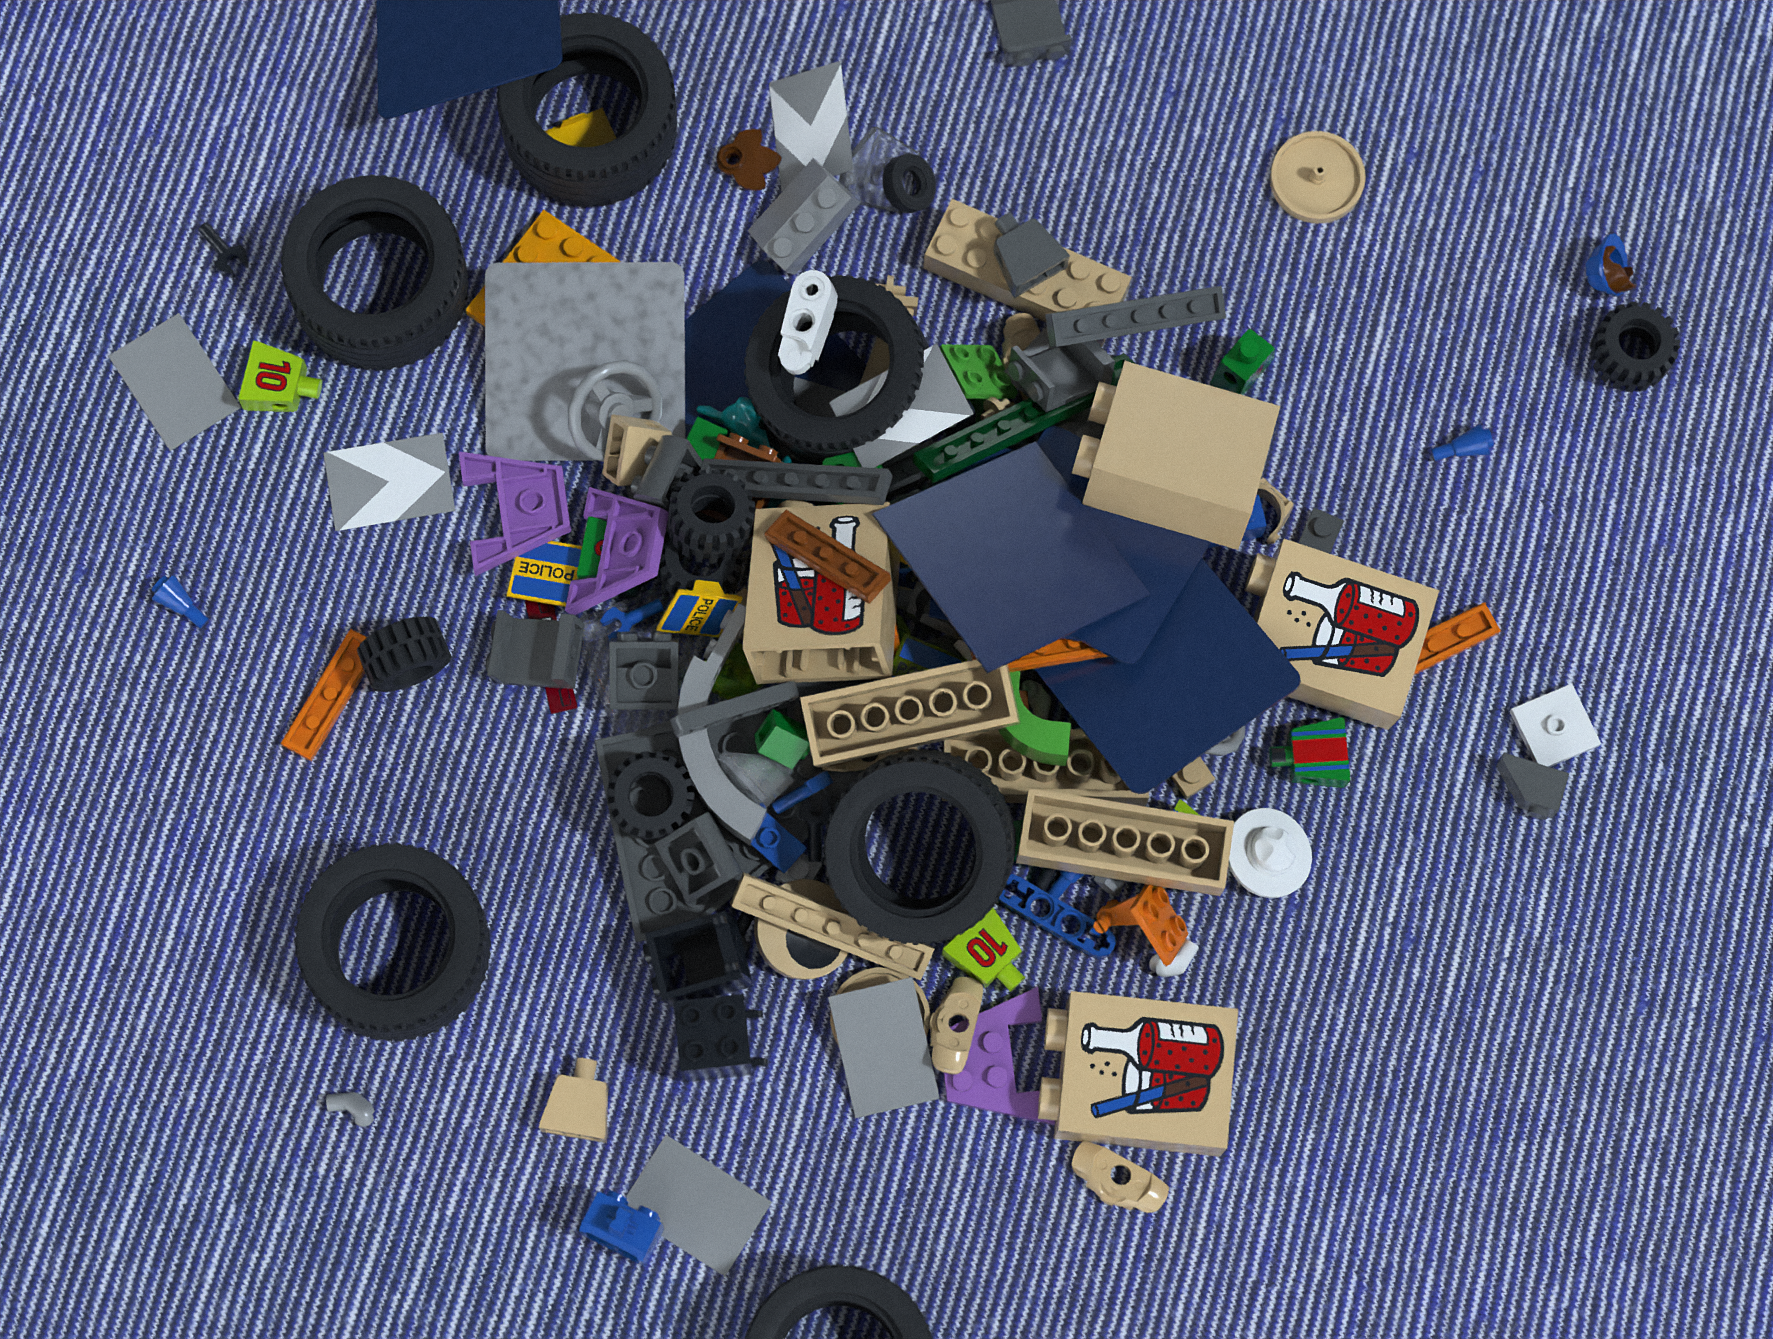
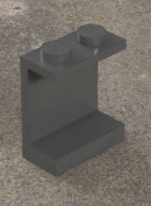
(1030, 30)
(1061, 372)
(535, 651)

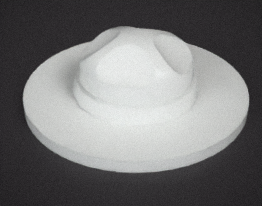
(1269, 853)

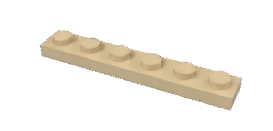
(827, 925)

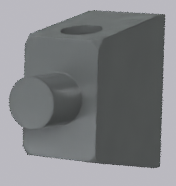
(1027, 254)

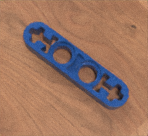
(1052, 921)

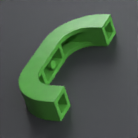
(1035, 737)

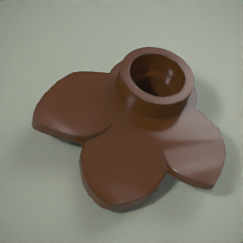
(753, 160)

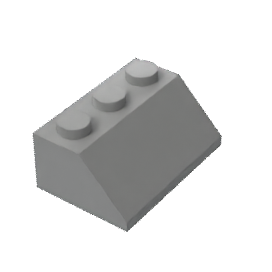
(803, 217)

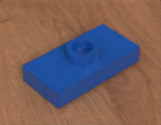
(777, 844)

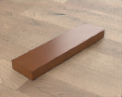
(828, 556)

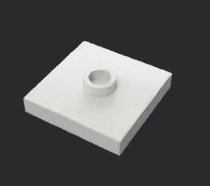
(1555, 727)

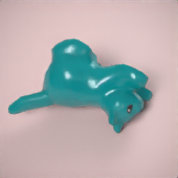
(744, 421)

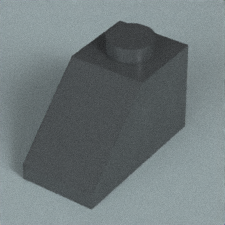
(1533, 785)

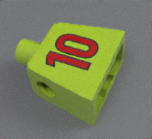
(275, 380)
(986, 952)

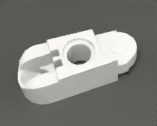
(799, 348)

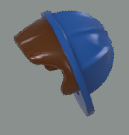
(1608, 267)

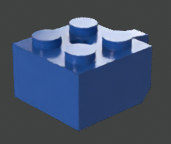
(621, 1227)

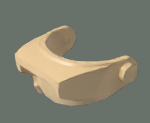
(1280, 504)

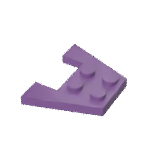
(529, 502)
(628, 552)
(989, 1074)

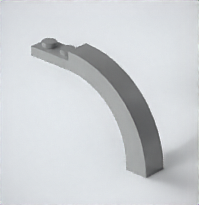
(712, 787)

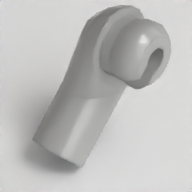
(354, 1104)

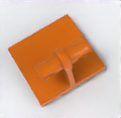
(1153, 914)

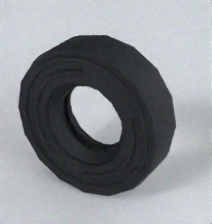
(894, 187)

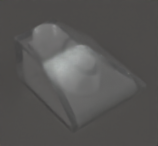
(869, 162)
(757, 775)

